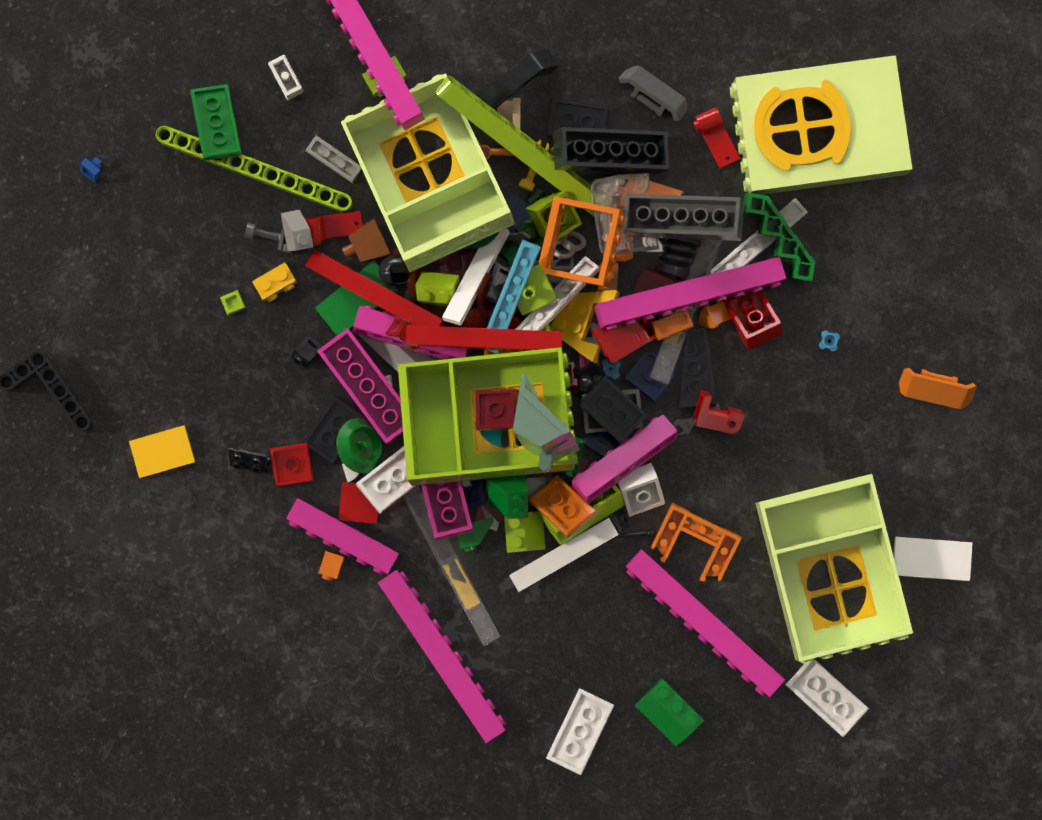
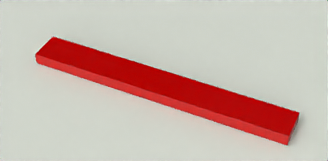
(371, 291)
(482, 338)

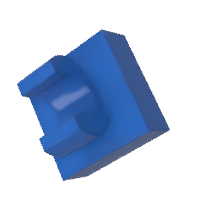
(91, 169)

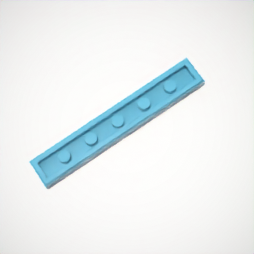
(513, 287)

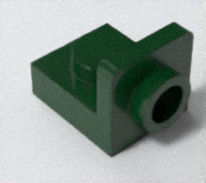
(529, 227)

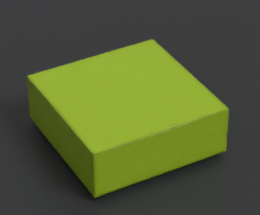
(232, 302)

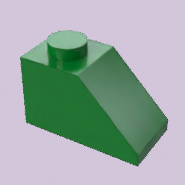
(470, 540)

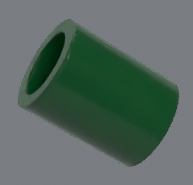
(535, 195)

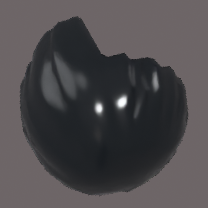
(393, 270)

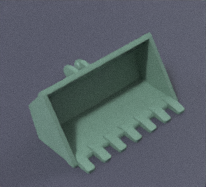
(540, 429)

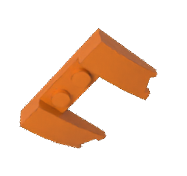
(681, 519)

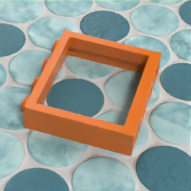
(552, 234)

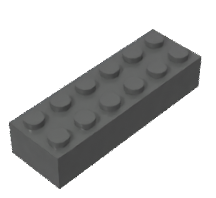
(683, 217)

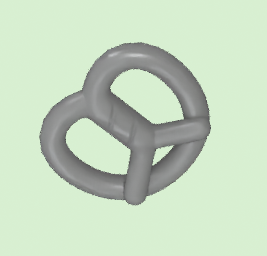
(568, 245)

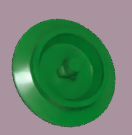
(360, 445)

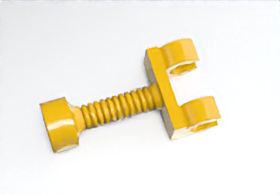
(527, 183)

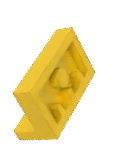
(274, 282)

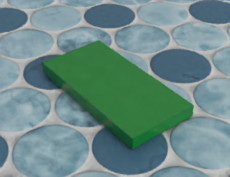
(215, 122)
(343, 305)

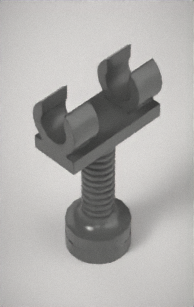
(252, 231)

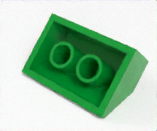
(669, 712)

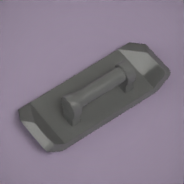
(656, 90)

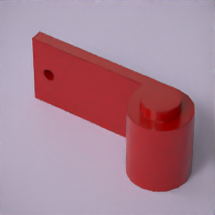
(716, 137)
(333, 225)

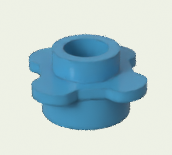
(834, 340)
(615, 366)

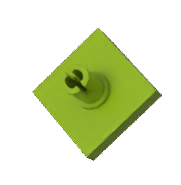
(537, 291)

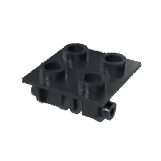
(244, 459)

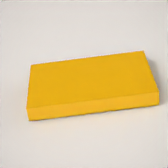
(162, 451)

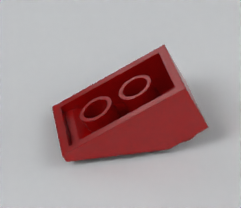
(753, 318)

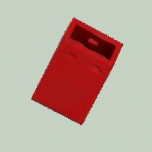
(624, 339)

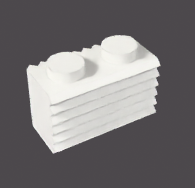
(286, 77)

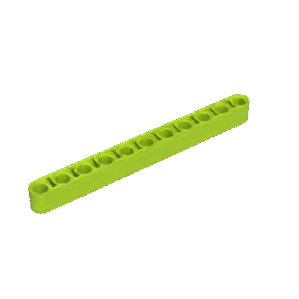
(513, 139)
(264, 170)

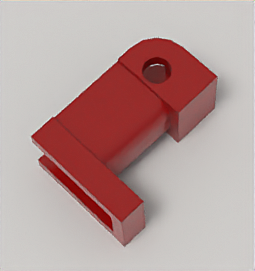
(716, 418)

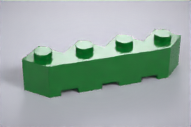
(787, 242)

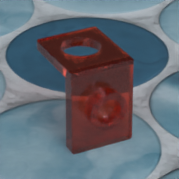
(401, 332)

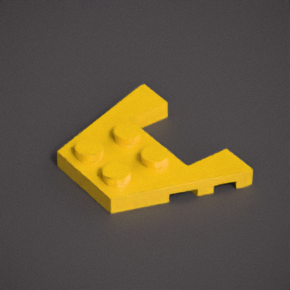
(576, 319)

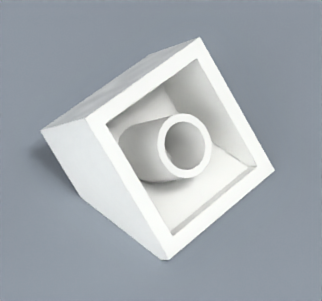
(641, 490)

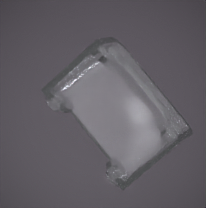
(612, 193)

